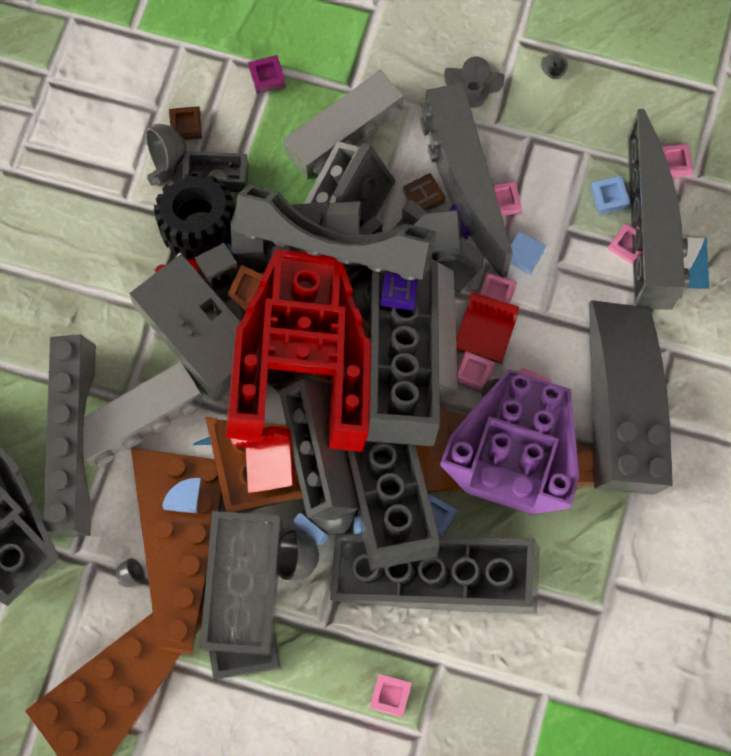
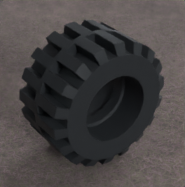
(189, 197)

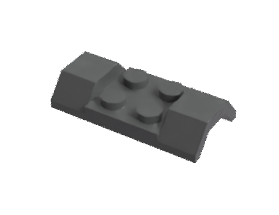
(339, 217)

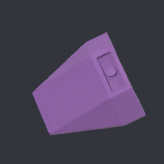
(518, 446)

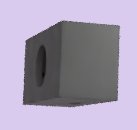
(232, 164)
(218, 270)

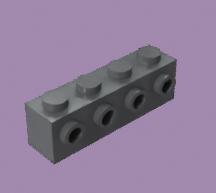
(321, 471)

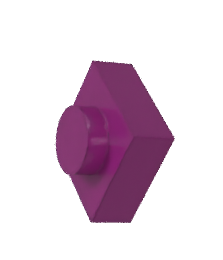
(266, 74)

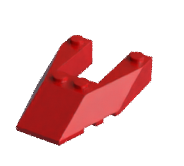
(302, 324)

